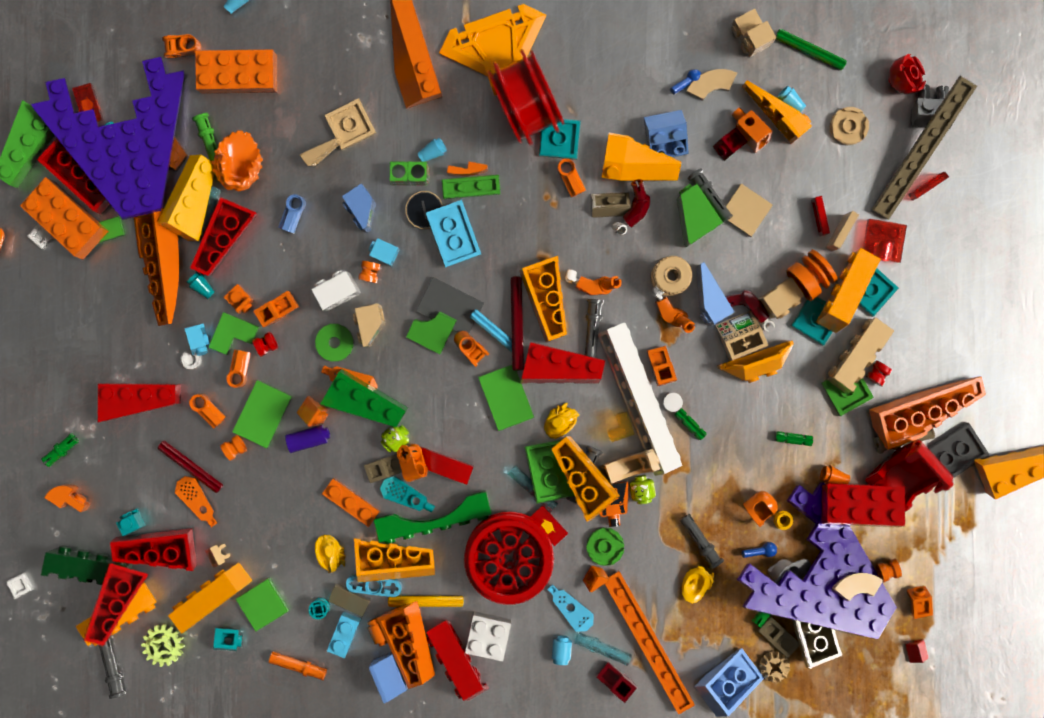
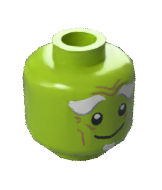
(394, 437)
(642, 489)

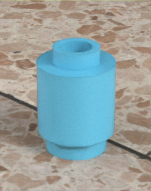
(561, 650)

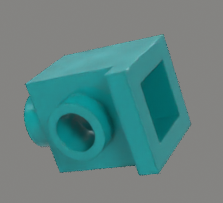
(130, 522)
(222, 634)

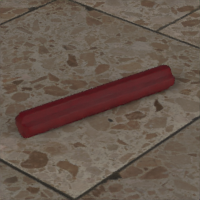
(190, 466)

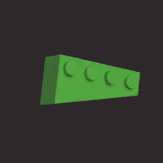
(24, 145)

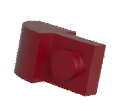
(617, 682)

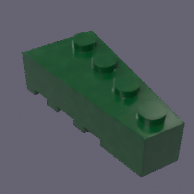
(77, 564)

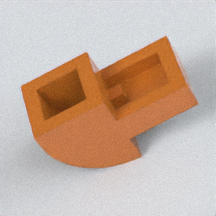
(276, 309)
(661, 366)
(65, 495)

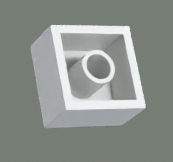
(336, 290)
(488, 636)

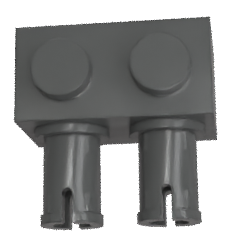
(925, 107)

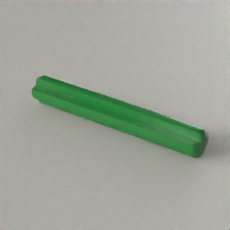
(811, 49)

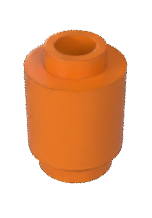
(376, 632)

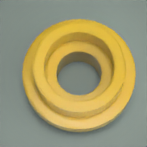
(789, 520)

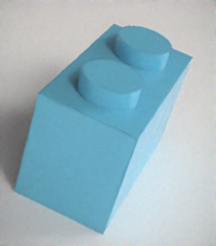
(344, 634)

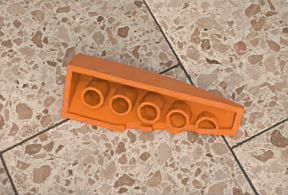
(411, 56)
(161, 260)
(920, 412)

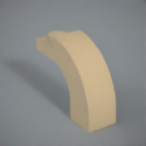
(630, 465)

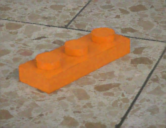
(351, 502)

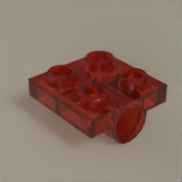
(885, 240)

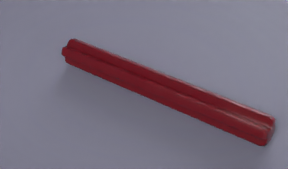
(517, 323)

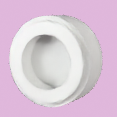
(190, 361)
(672, 402)

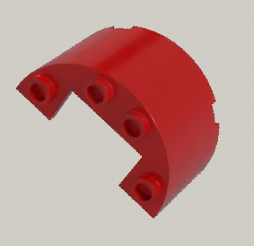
(914, 469)

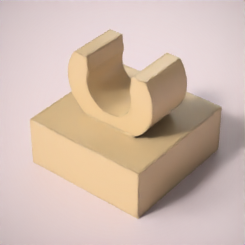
(215, 556)

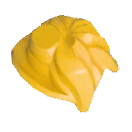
(560, 421)
(329, 553)
(696, 584)

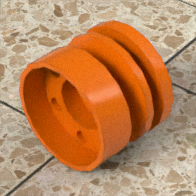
(814, 272)

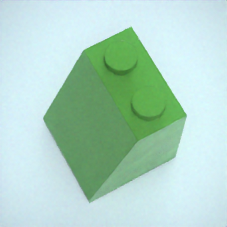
(695, 214)

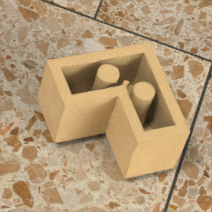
(753, 33)
(782, 298)

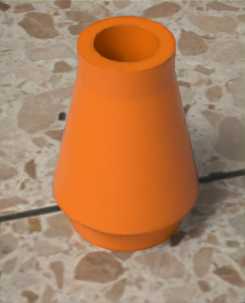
(832, 475)

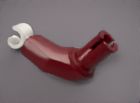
(638, 209)
(752, 303)

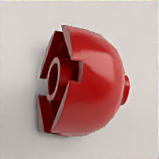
(907, 74)

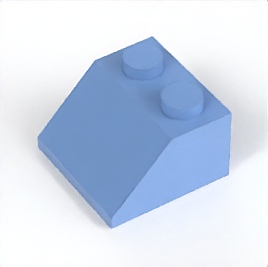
(387, 677)

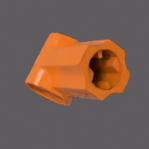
(571, 180)
(239, 366)
(208, 412)

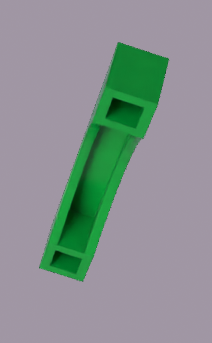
(395, 526)

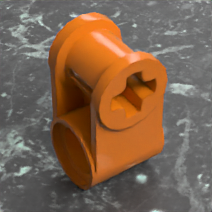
(177, 46)
(472, 349)
(412, 464)

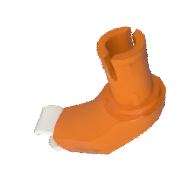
(593, 287)
(671, 314)

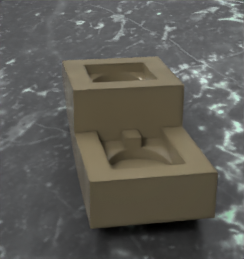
(383, 468)
(779, 637)

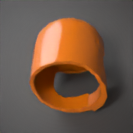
(761, 507)

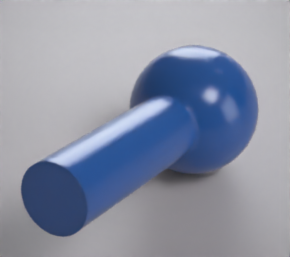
(692, 75)
(768, 549)

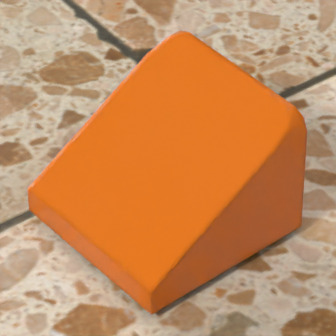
(595, 578)

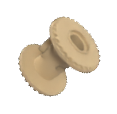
(682, 274)

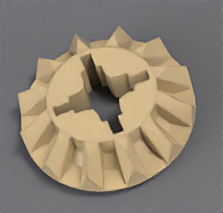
(774, 657)

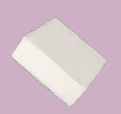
(40, 236)
(19, 585)

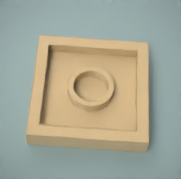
(350, 124)
(747, 210)
(842, 231)

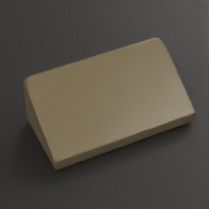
(610, 204)
(348, 600)

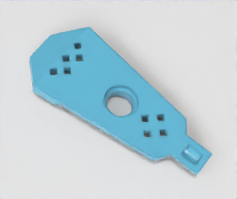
(574, 615)

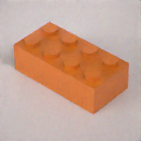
(236, 71)
(64, 218)

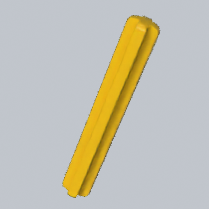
(427, 601)

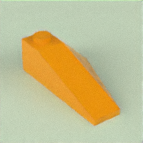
(784, 117)
(632, 161)

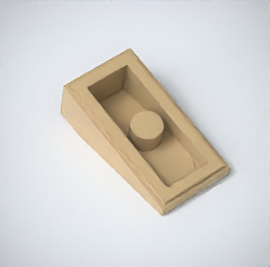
(317, 154)

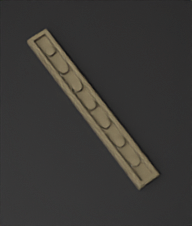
(924, 147)

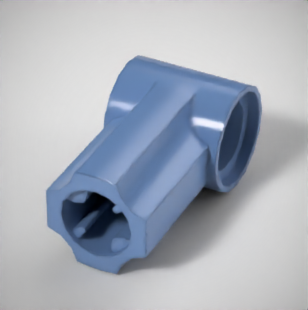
(292, 216)

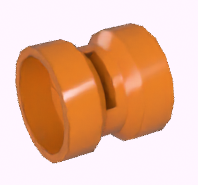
(369, 271)
(234, 447)
(889, 570)

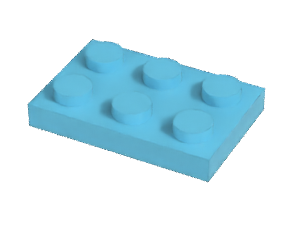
(453, 233)

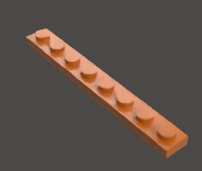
(649, 643)

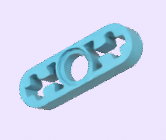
(387, 593)

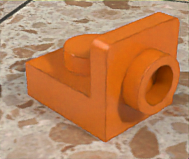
(239, 299)
(920, 602)

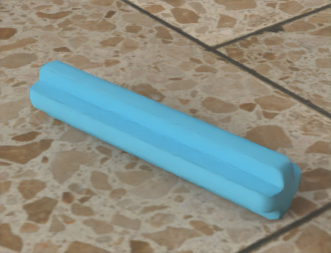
(492, 329)

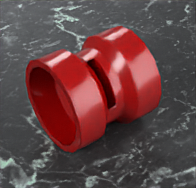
(265, 344)
(879, 373)

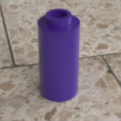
(307, 438)

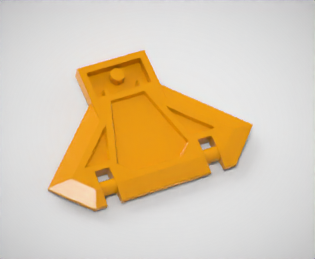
(494, 40)

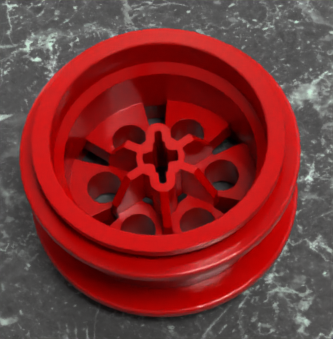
(525, 97)
(509, 524)

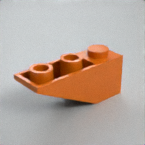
(312, 412)

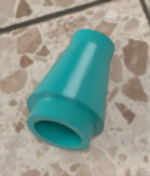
(200, 285)

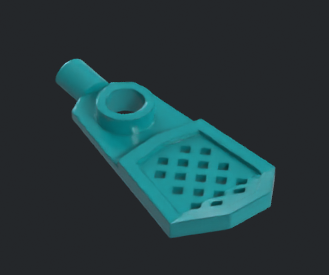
(407, 496)

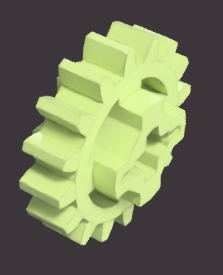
(170, 647)

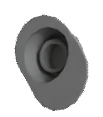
(798, 568)

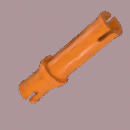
(302, 667)

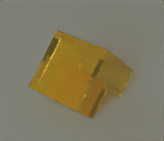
(623, 429)

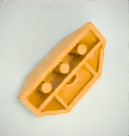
(758, 363)

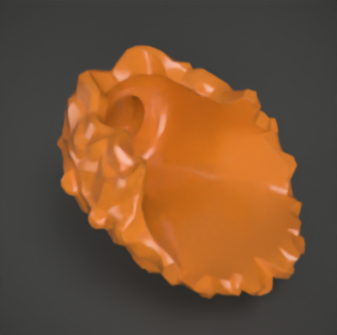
(237, 161)

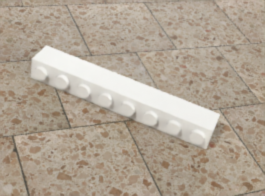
(639, 396)

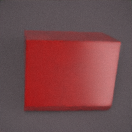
(917, 651)

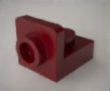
(730, 144)

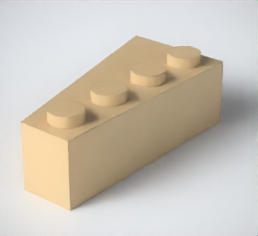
(860, 355)

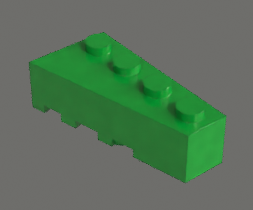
(360, 399)

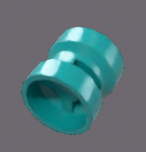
(318, 605)

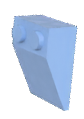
(711, 298)
(729, 683)

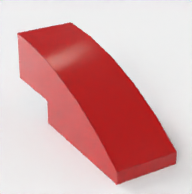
(447, 466)

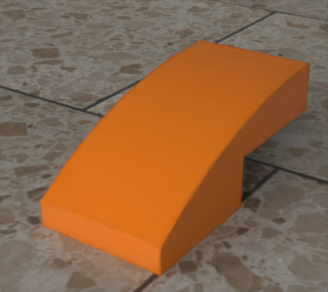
(473, 169)

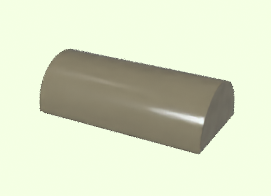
(816, 643)

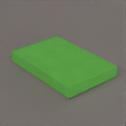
(506, 397)
(262, 414)
(545, 472)

